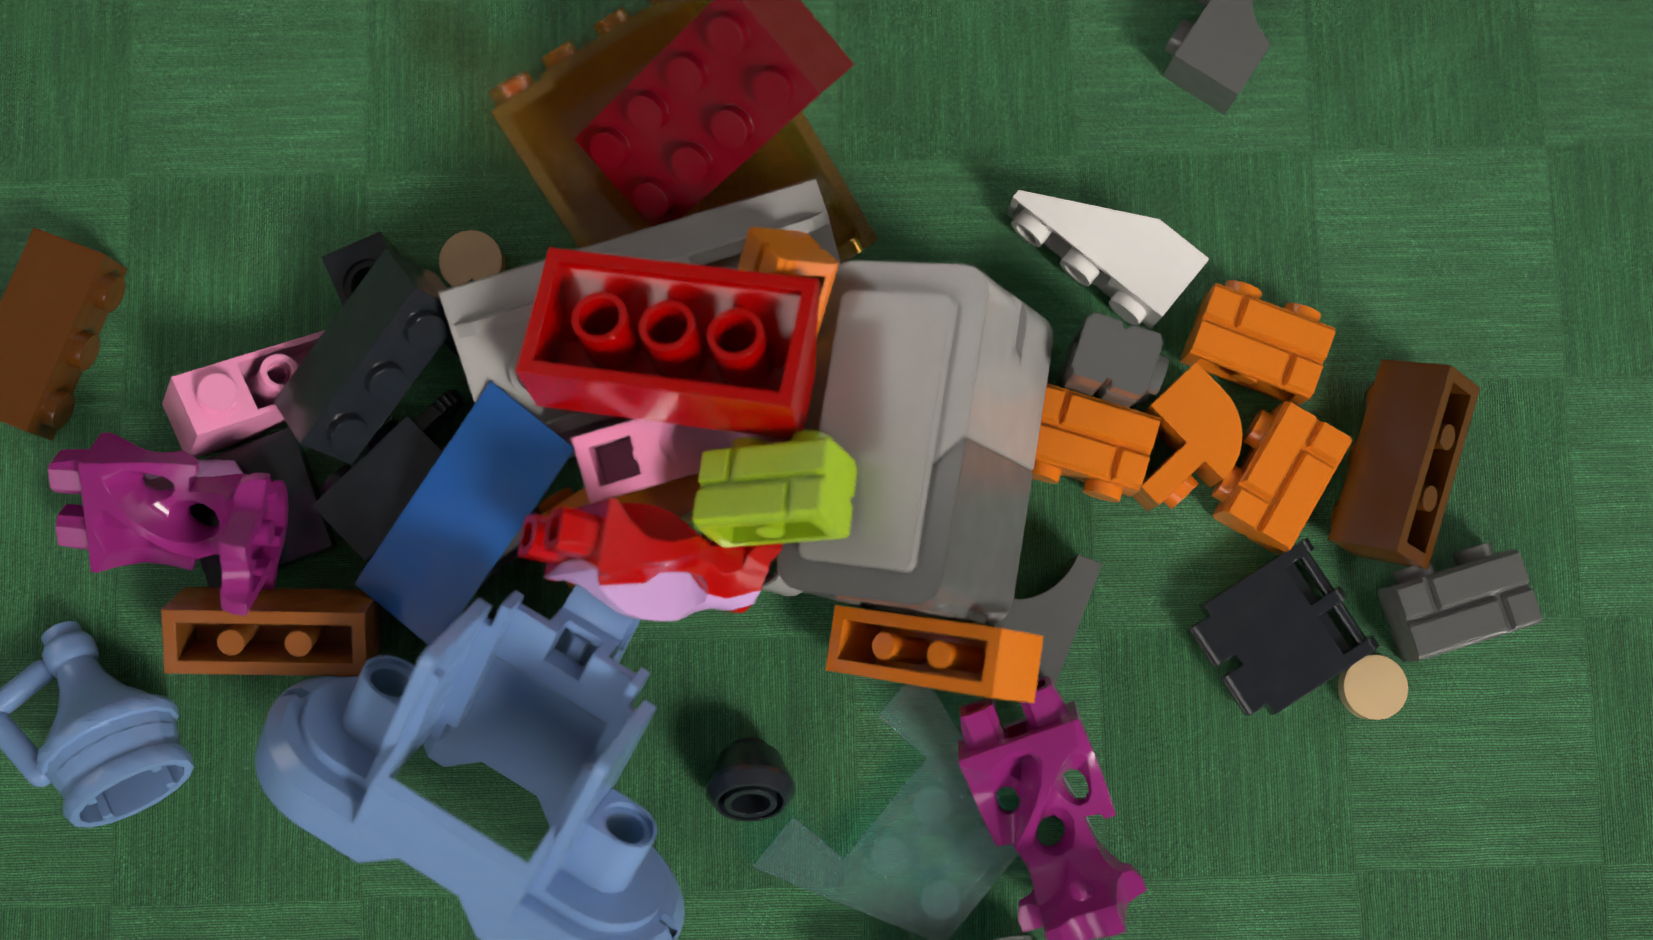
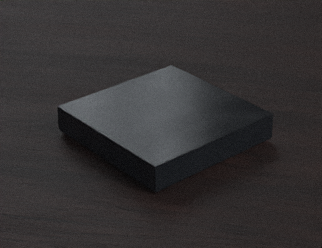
(284, 460)

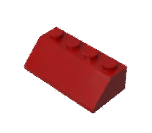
(672, 343)

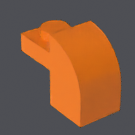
(1201, 430)

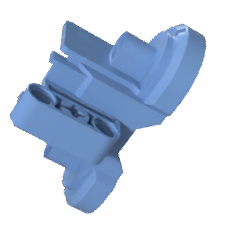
(528, 702)

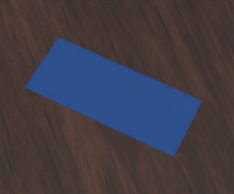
(464, 514)

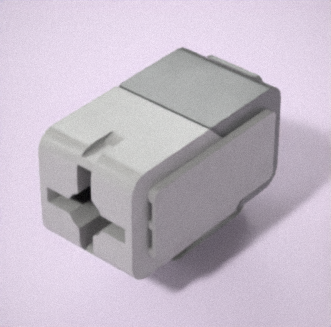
(940, 404)

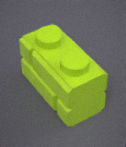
(776, 491)

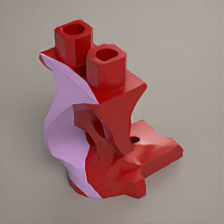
(645, 560)

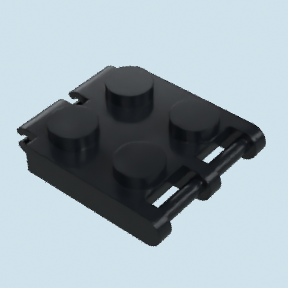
(1279, 633)

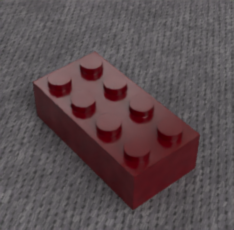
(711, 102)

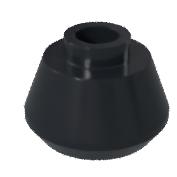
(749, 781)

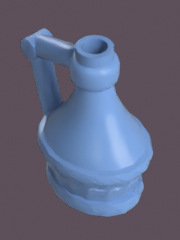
(110, 742)

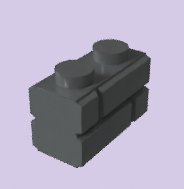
(1114, 362)
(1460, 604)

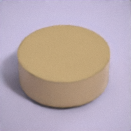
(470, 256)
(1373, 688)

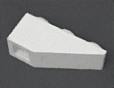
(1122, 253)

